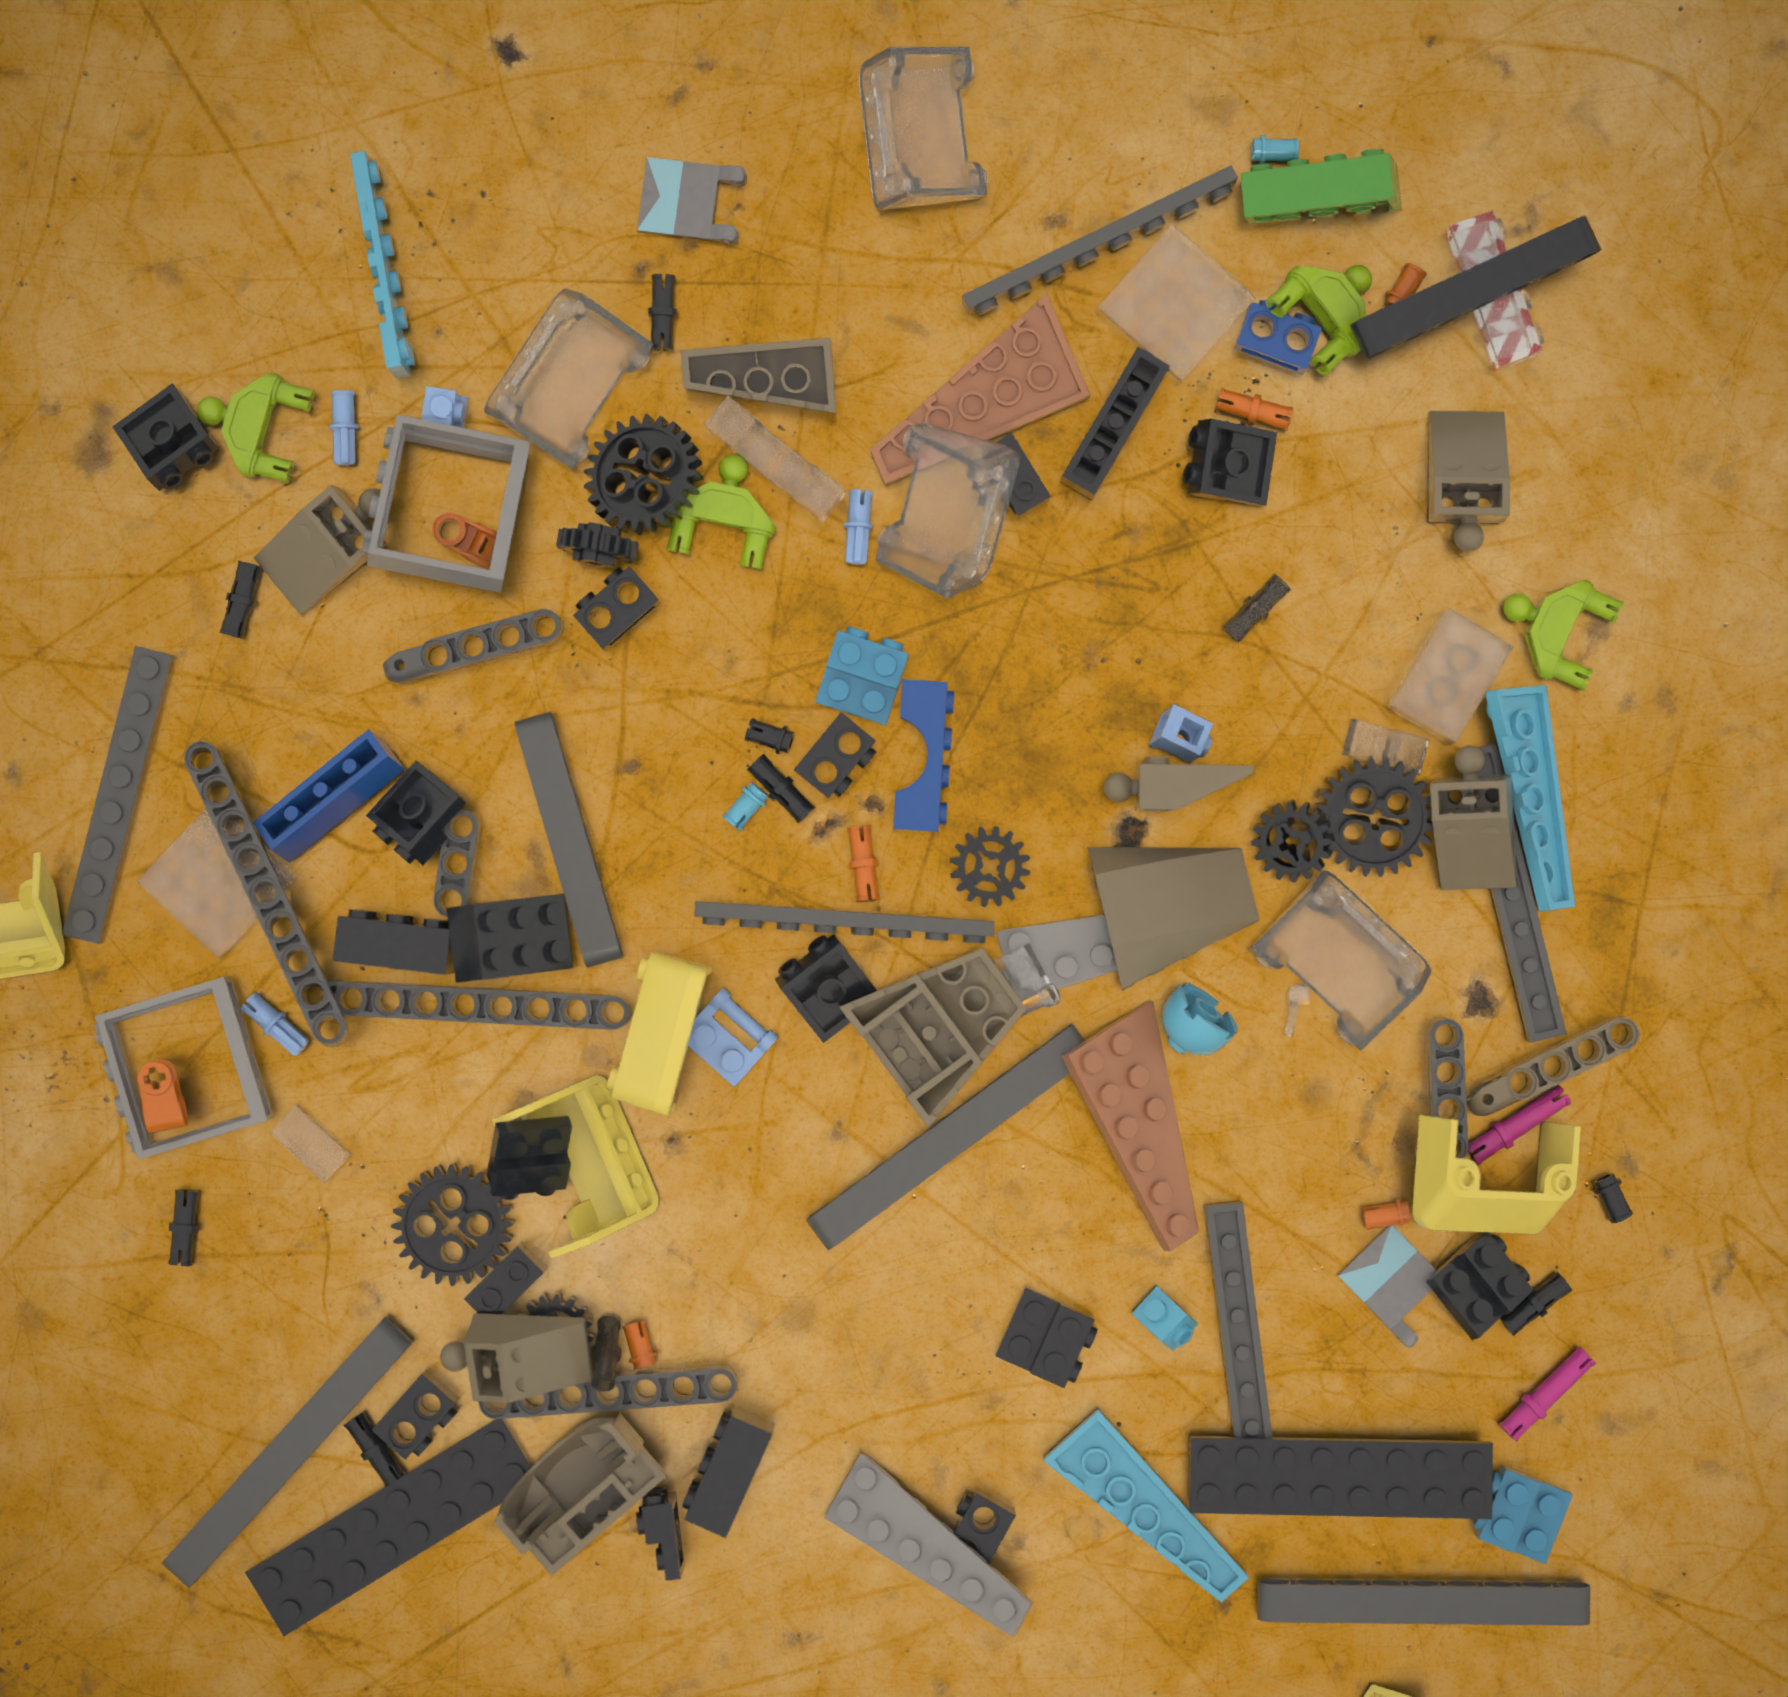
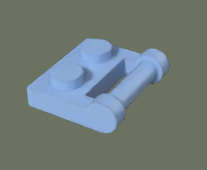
(722, 1048)

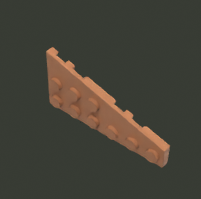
(1003, 388)
(1132, 1103)

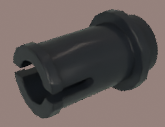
(770, 736)
(1612, 1197)

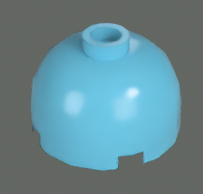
(1195, 1023)

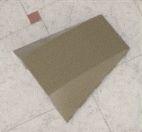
(1169, 903)
(937, 1027)

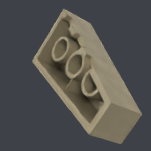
(774, 372)

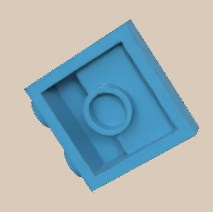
(862, 675)
(1523, 1514)

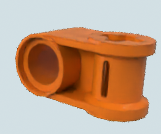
(470, 540)
(163, 1104)

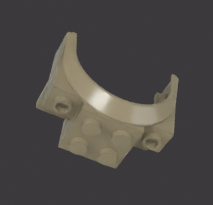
(580, 1487)

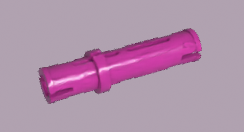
(1518, 1124)
(1536, 1405)

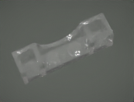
(774, 459)

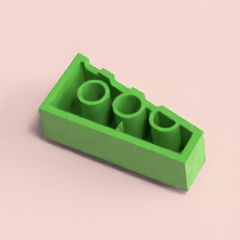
(1321, 187)

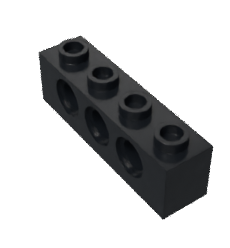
(1114, 423)

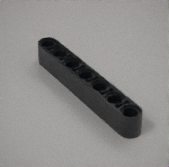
(1475, 287)

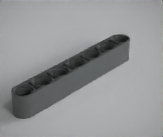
(568, 839)
(628, 1396)

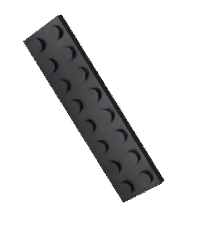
(1341, 1477)
(390, 1526)

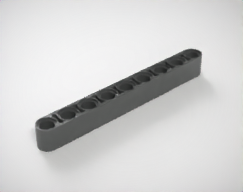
(253, 881)
(483, 1001)
(944, 1140)
(287, 1452)
(1423, 1602)

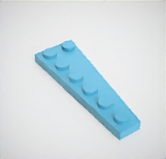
(396, 349)
(1528, 755)
(1124, 1484)

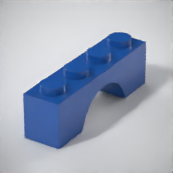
(925, 708)

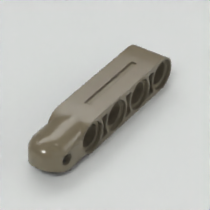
(1499, 1088)

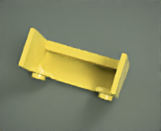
(32, 927)
(659, 1032)
(603, 1159)
(1449, 1191)

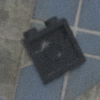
(166, 438)
(1230, 462)
(415, 814)
(822, 984)
(529, 1157)
(1480, 1284)
(1047, 1338)
(660, 1523)

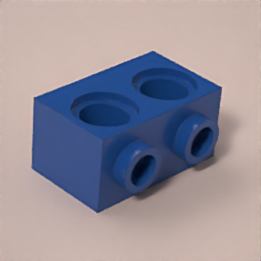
(1275, 346)

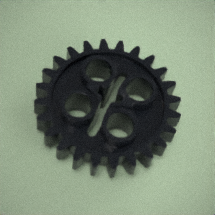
(631, 505)
(1382, 783)
(429, 1249)

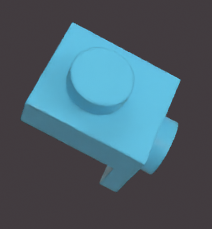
(1165, 1319)

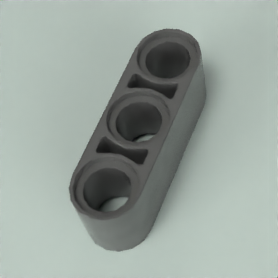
(469, 847)

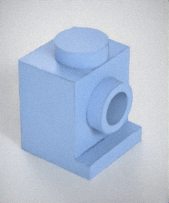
(444, 406)
(1190, 726)

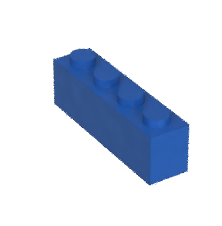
(328, 796)

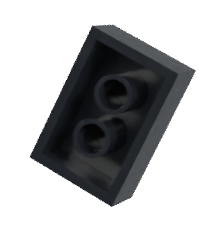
(509, 938)
(393, 942)
(727, 1470)

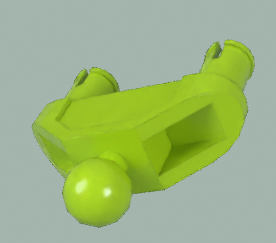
(1333, 302)
(248, 421)
(726, 506)
(1552, 625)

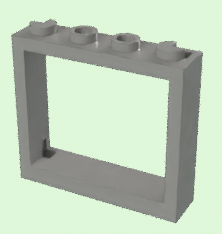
(458, 440)
(119, 1070)

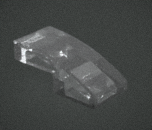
(1370, 739)

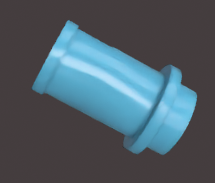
(1274, 149)
(746, 806)

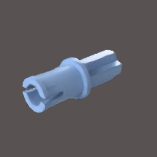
(343, 427)
(858, 526)
(275, 1024)

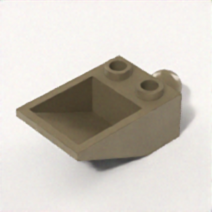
(1468, 465)
(316, 550)
(1171, 786)
(1475, 834)
(520, 1355)

